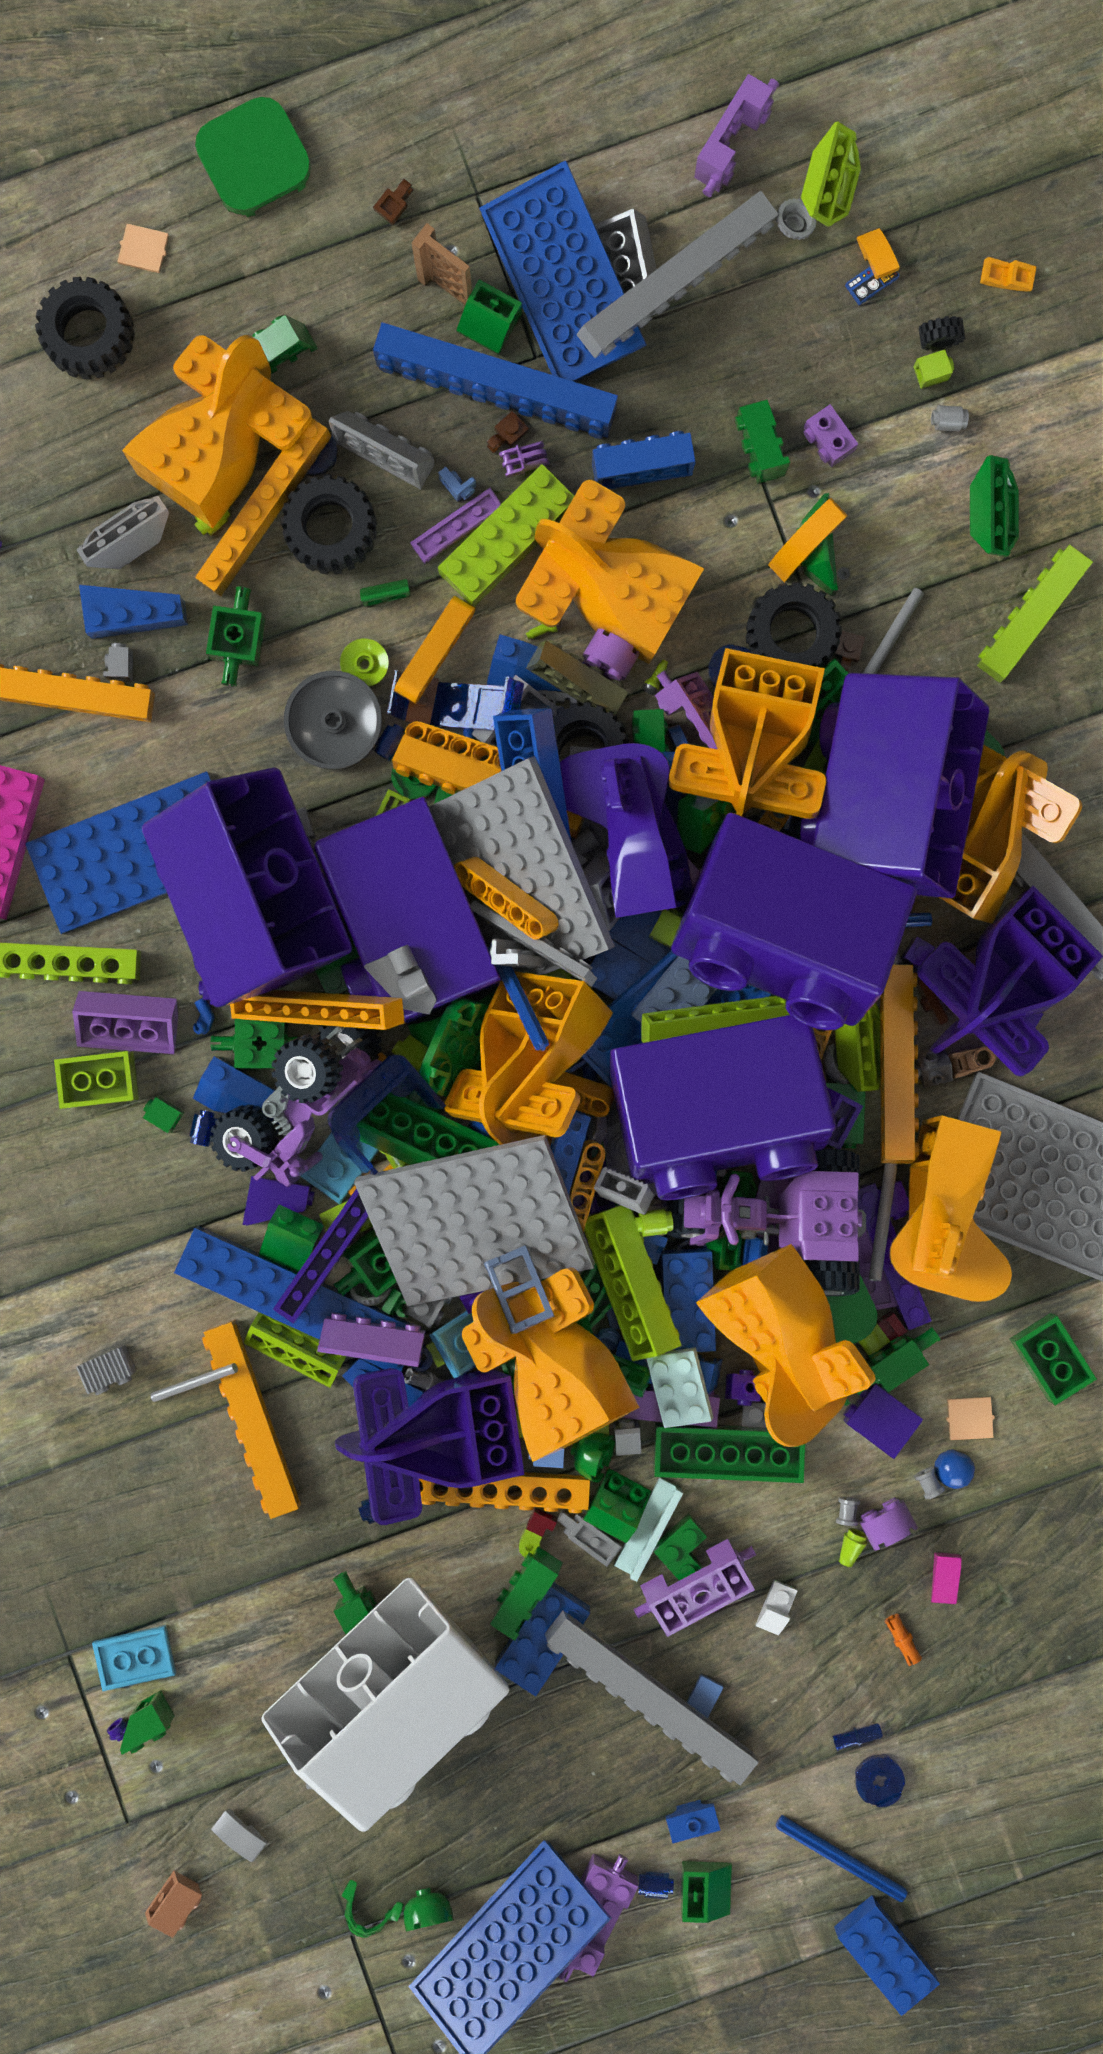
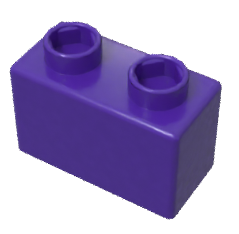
(900, 776)
(245, 886)
(402, 890)
(793, 924)
(722, 1105)

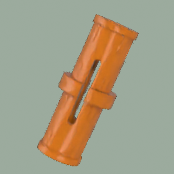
(903, 1639)

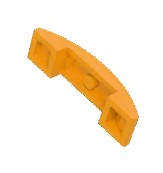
(807, 539)

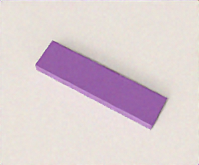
(455, 526)

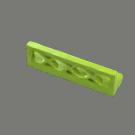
(296, 1345)

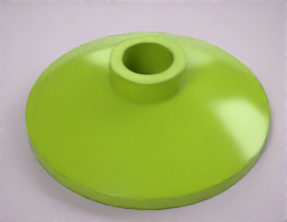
(365, 650)

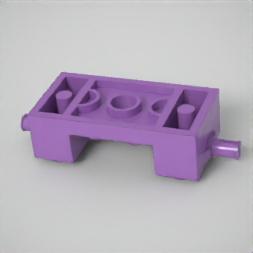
(750, 107)
(691, 695)
(721, 1581)
(614, 1891)

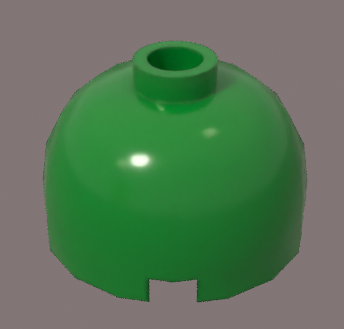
(592, 1455)
(427, 1910)

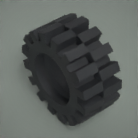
(942, 333)

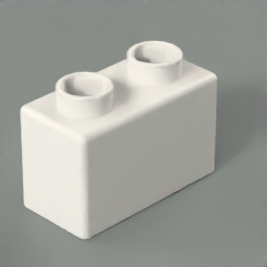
(384, 1706)

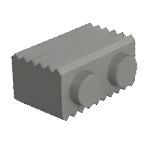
(624, 1190)
(106, 1369)

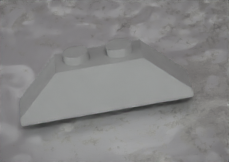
(125, 535)

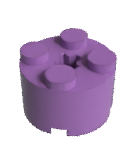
(610, 655)
(887, 1524)

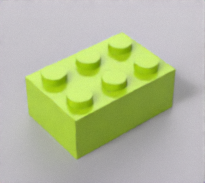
(96, 1079)

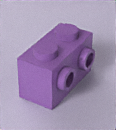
(830, 436)

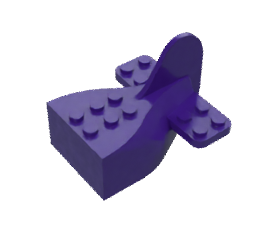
(626, 794)
(1021, 969)
(451, 1435)

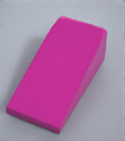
(946, 1577)

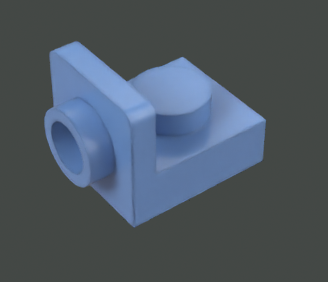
(453, 484)

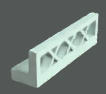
(656, 1515)

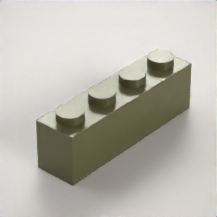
(575, 678)

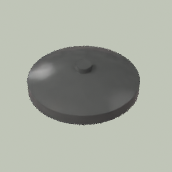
(333, 720)

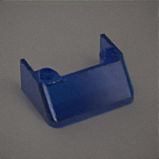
(392, 1076)

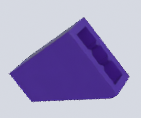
(269, 1193)

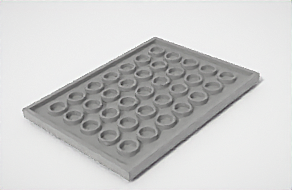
(520, 834)
(1043, 1177)
(470, 1207)

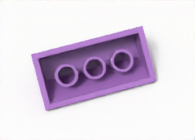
(125, 1022)
(372, 1340)

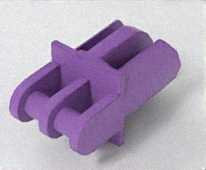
(529, 458)

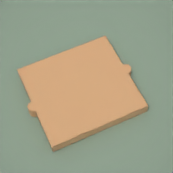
(143, 248)
(970, 1418)

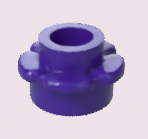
(117, 1729)

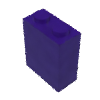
(882, 1420)

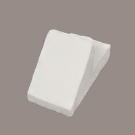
(776, 1607)

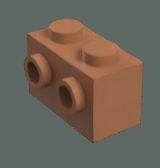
(173, 1904)

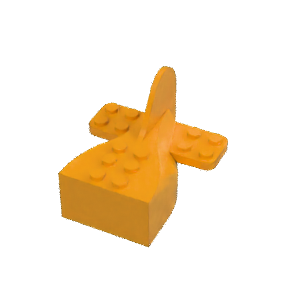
(209, 445)
(614, 582)
(759, 725)
(1006, 797)
(516, 1086)
(940, 1241)
(786, 1324)
(562, 1372)

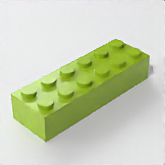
(505, 536)
(631, 1283)

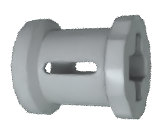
(929, 1482)
(848, 1511)

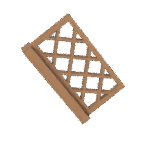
(440, 265)

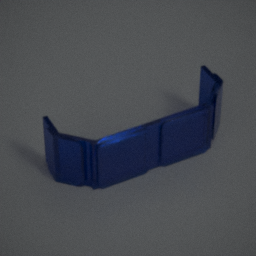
(464, 704)

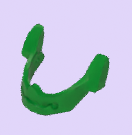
(361, 1931)

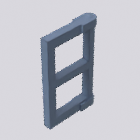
(502, 1296)

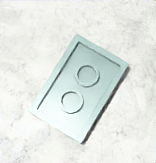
(680, 1388)

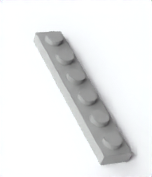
(540, 946)

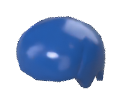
(954, 1469)

